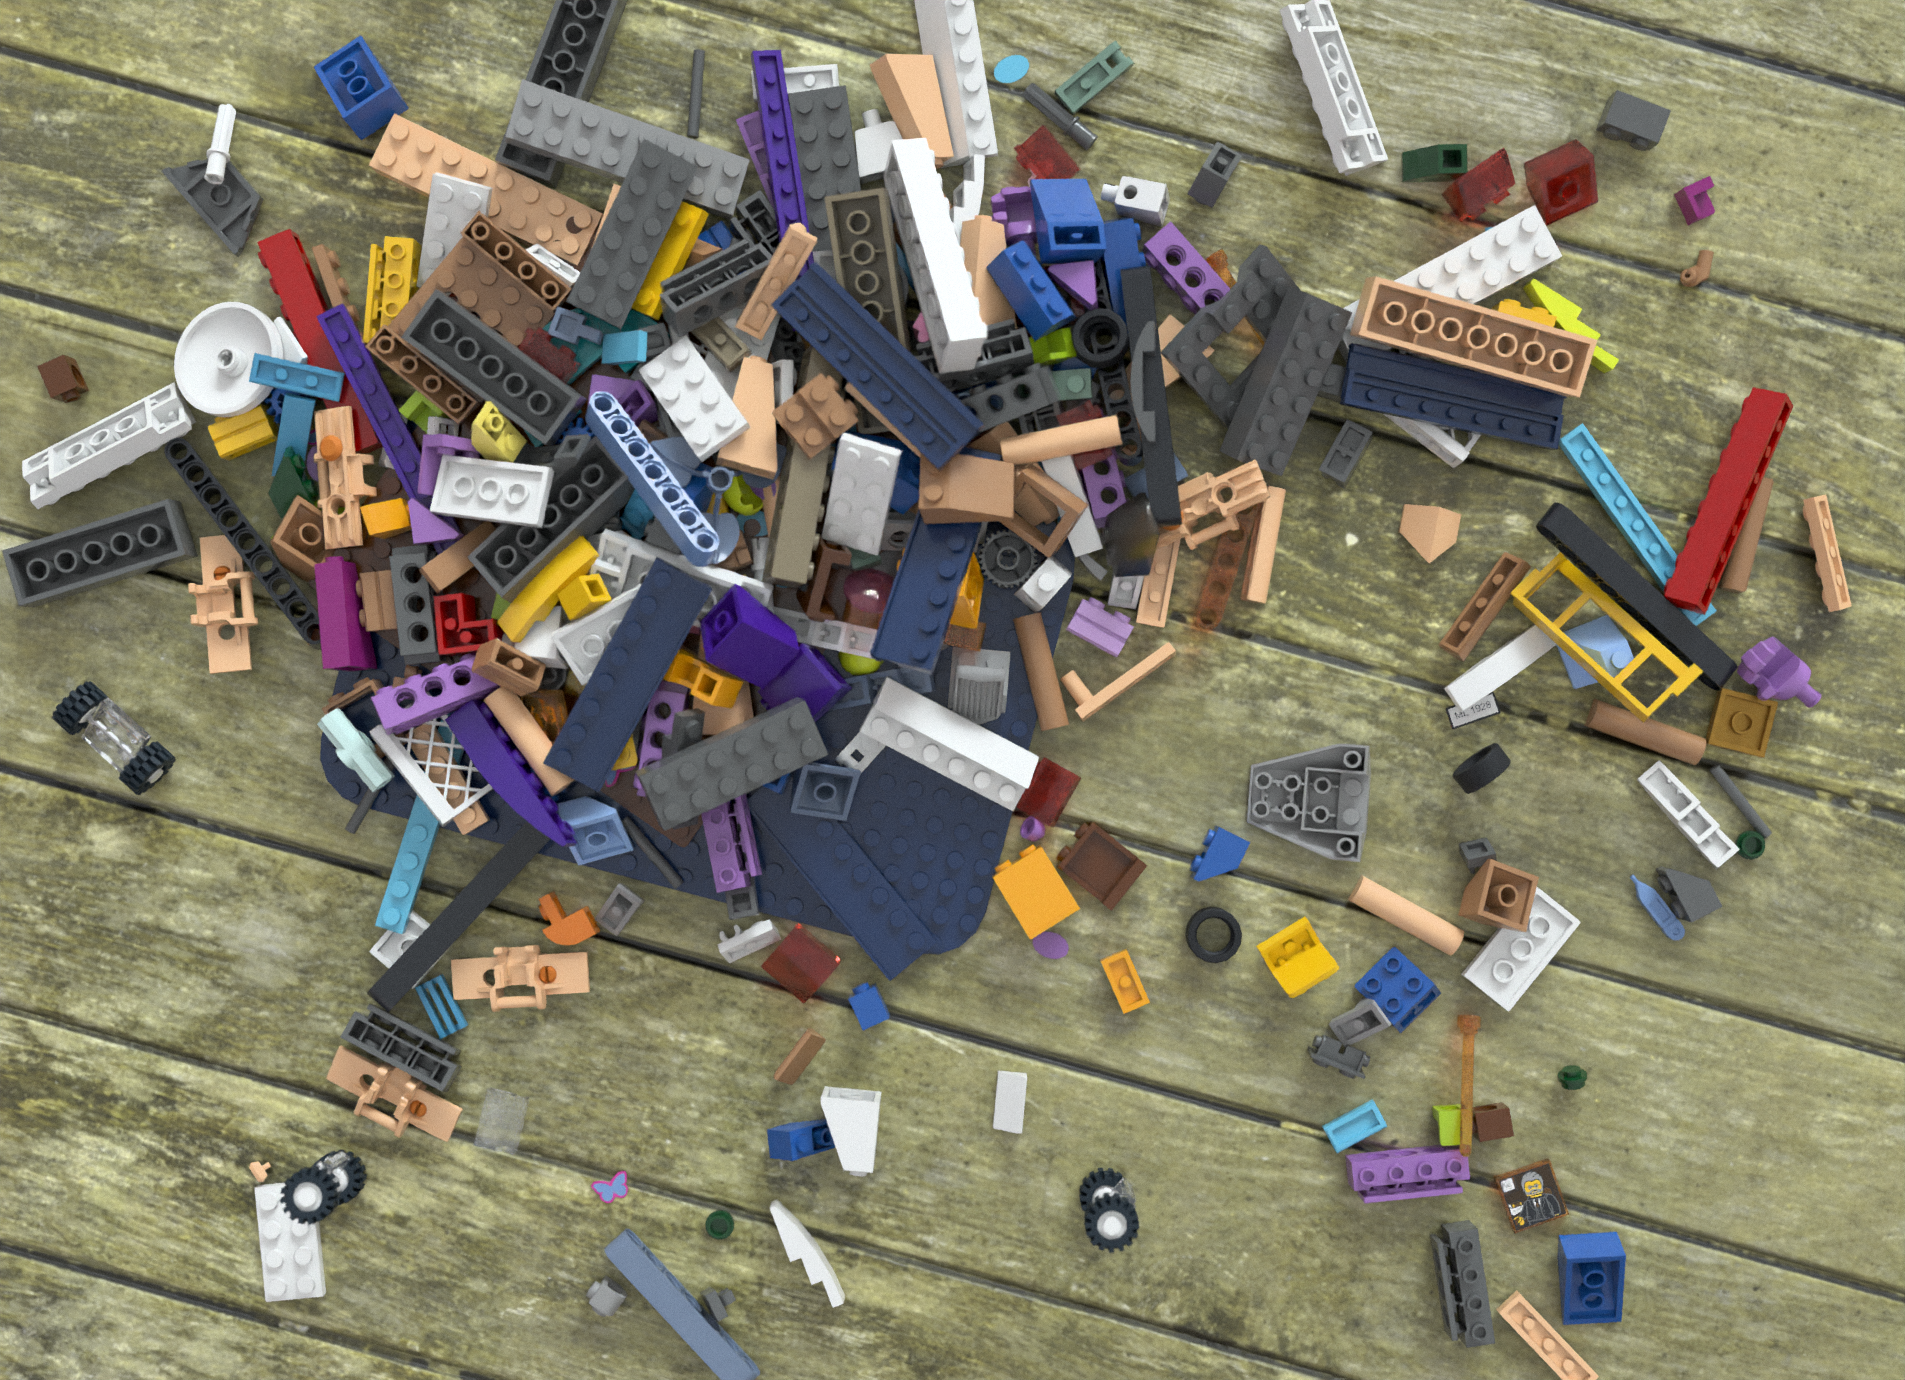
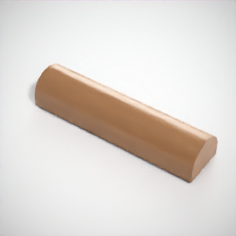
(1741, 560)
(1484, 606)
(1040, 671)
(1650, 734)

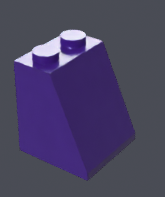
(747, 638)
(808, 678)

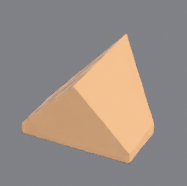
(1429, 529)

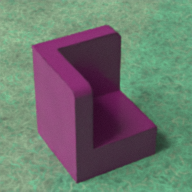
(1695, 201)

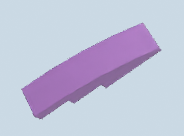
(752, 134)

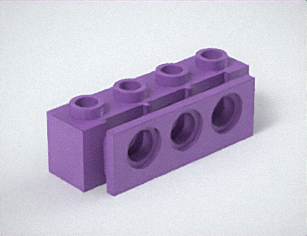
(1191, 264)
(1095, 483)
(678, 699)
(427, 708)
(725, 845)
(1404, 1169)

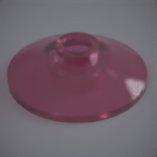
(868, 589)

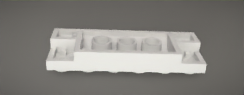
(952, 36)
(1333, 86)
(107, 445)
(626, 561)
(949, 744)

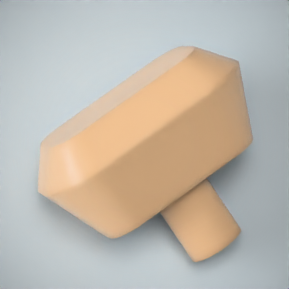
(259, 1171)

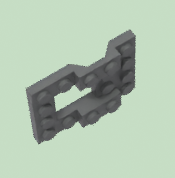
(1256, 297)

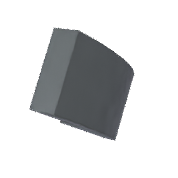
(786, 345)

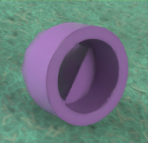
(1032, 829)

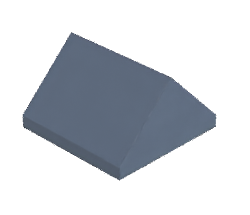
(823, 790)

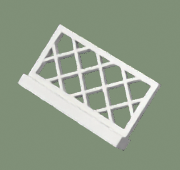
(1435, 437)
(418, 779)

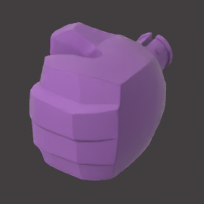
(1015, 210)
(1777, 673)

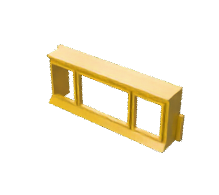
(1621, 617)

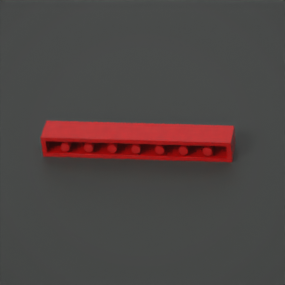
(302, 302)
(1728, 500)

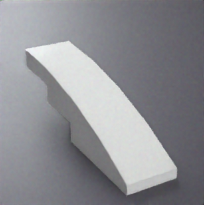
(968, 194)
(1084, 536)
(829, 634)
(1498, 667)
(1687, 814)
(802, 1245)

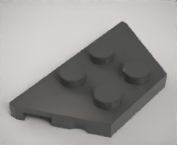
(225, 207)

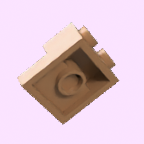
(816, 415)

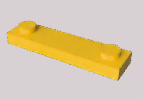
(670, 257)

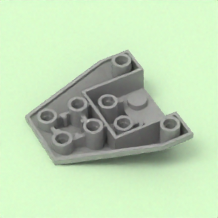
(1315, 799)

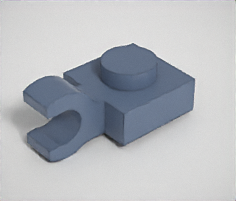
(571, 326)

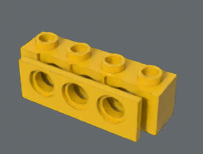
(390, 281)

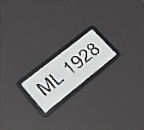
(1480, 710)

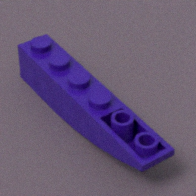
(506, 770)

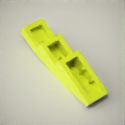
(1567, 320)

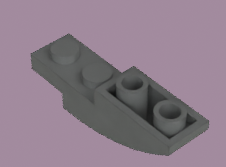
(686, 732)

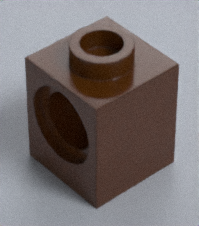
(63, 379)
(1491, 1122)

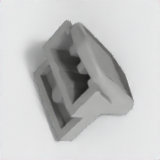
(979, 684)

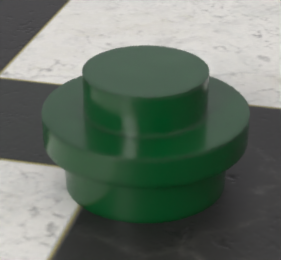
(1750, 845)
(1572, 1077)
(719, 1224)

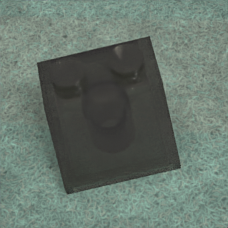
(1130, 537)

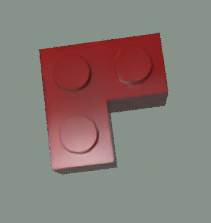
(457, 625)

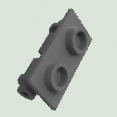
(1327, 1054)

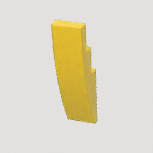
(541, 593)

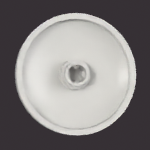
(218, 355)

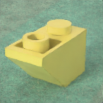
(495, 436)

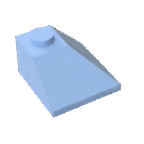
(1603, 644)
(596, 829)

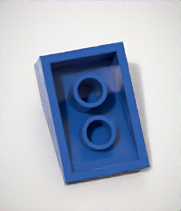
(360, 88)
(908, 474)
(1591, 1277)

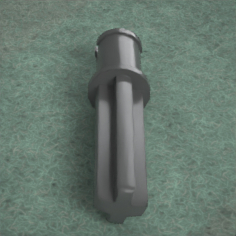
(1060, 116)

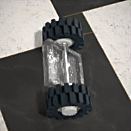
(114, 737)
(319, 1189)
(1109, 1210)

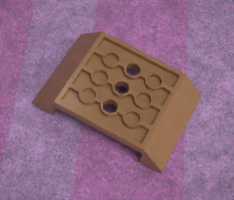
(489, 278)

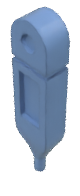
(1658, 910)

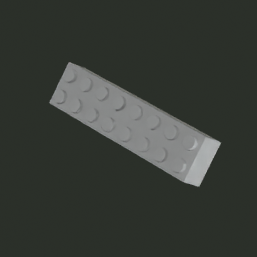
(609, 141)

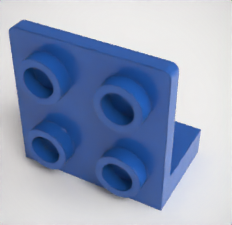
(1398, 988)

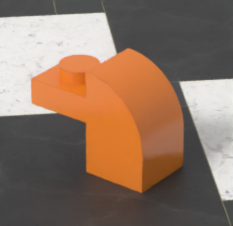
(566, 929)

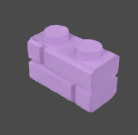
(1100, 627)

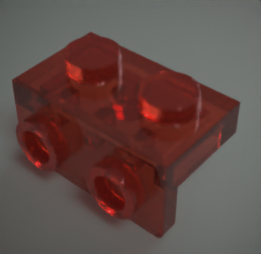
(1046, 156)
(1048, 792)

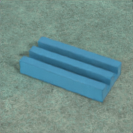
(421, 990)

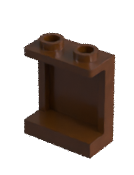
(811, 594)
(1100, 864)

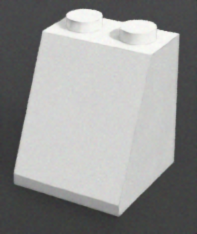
(853, 1126)

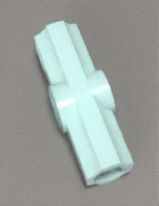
(355, 750)

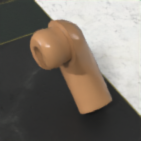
(1699, 272)

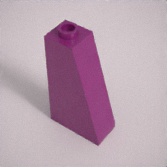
(343, 639)

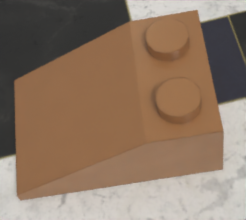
(966, 491)

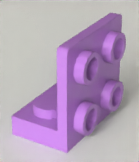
(433, 449)

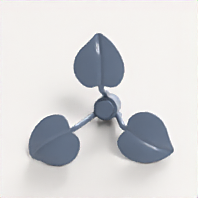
(683, 461)

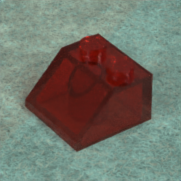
(1562, 181)
(1481, 186)
(801, 963)

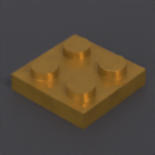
(1741, 722)

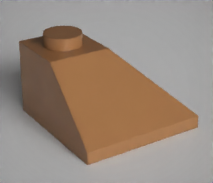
(301, 539)
(1499, 896)

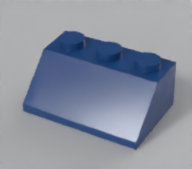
(1030, 290)

